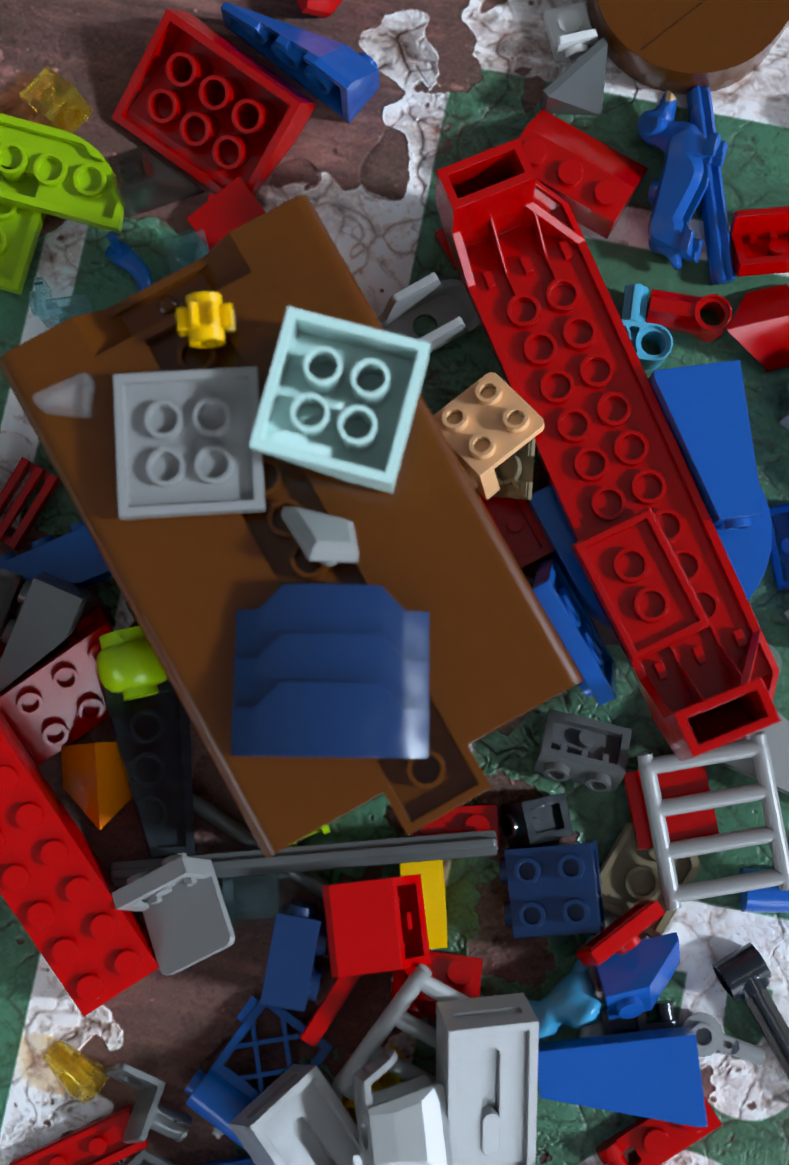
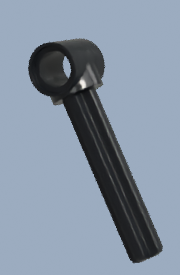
(746, 978)

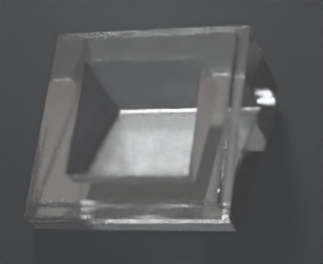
(68, 398)

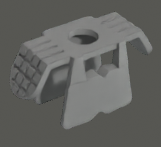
(401, 1121)

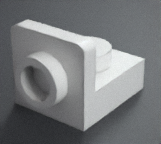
(569, 31)

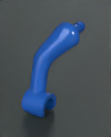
(127, 259)

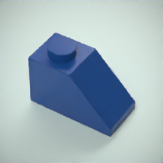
(637, 978)

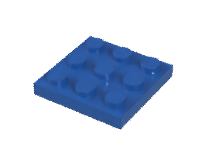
(576, 631)

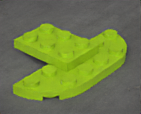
(51, 175)

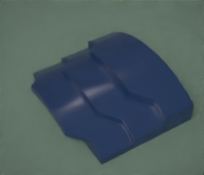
(331, 675)

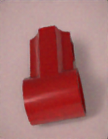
(682, 313)

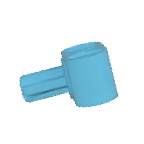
(634, 317)

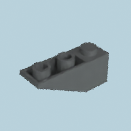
(47, 618)

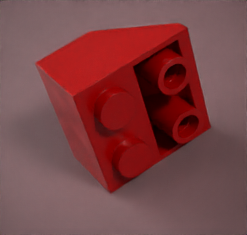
(376, 925)

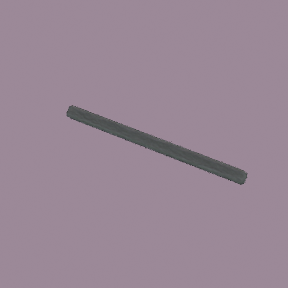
(330, 855)

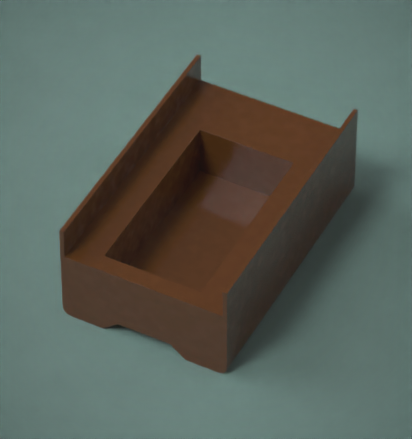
(189, 574)

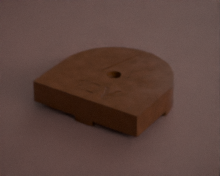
(688, 41)

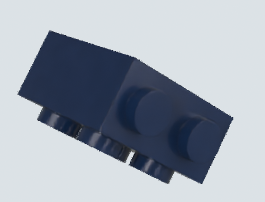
(553, 889)
(293, 952)

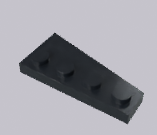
(158, 766)

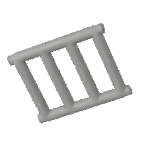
(667, 851)
(396, 1016)

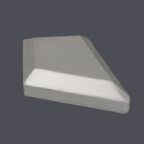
(322, 535)

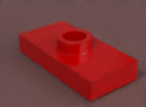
(620, 934)

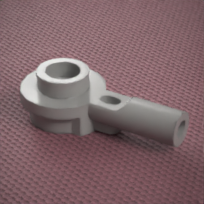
(711, 1038)

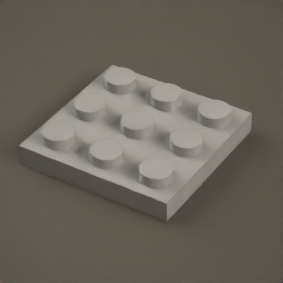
(187, 443)

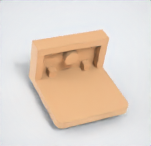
(487, 428)

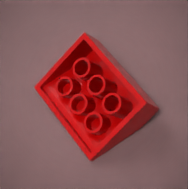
(211, 105)

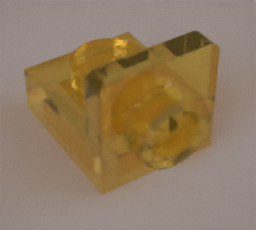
(56, 101)

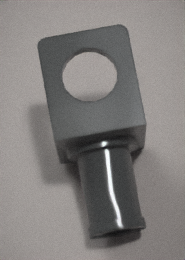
(147, 1110)

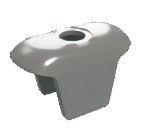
(442, 300)

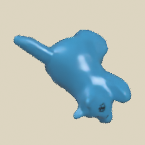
(569, 1003)

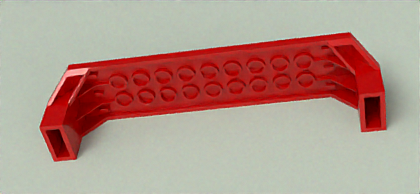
(603, 431)

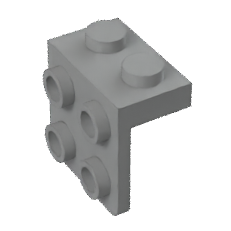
(180, 911)

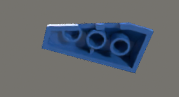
(318, 64)

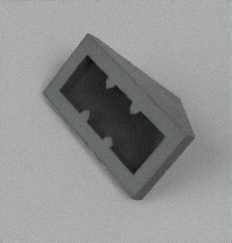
(579, 87)

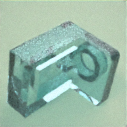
(186, 248)
(56, 310)

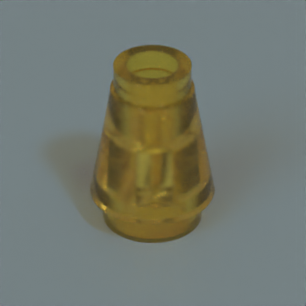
(75, 1071)

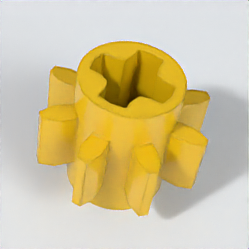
(205, 319)

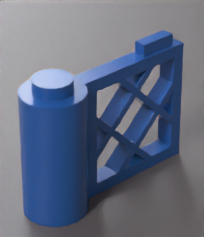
(223, 1093)

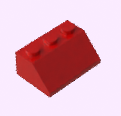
(581, 171)

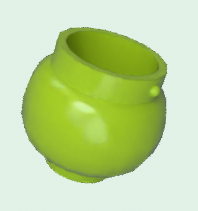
(129, 664)

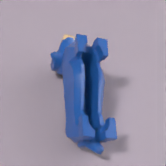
(681, 181)

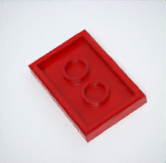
(640, 585)

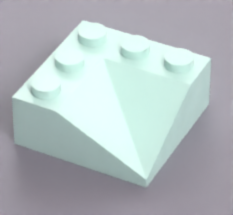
(341, 398)

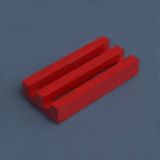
(35, 509)
(328, 1009)

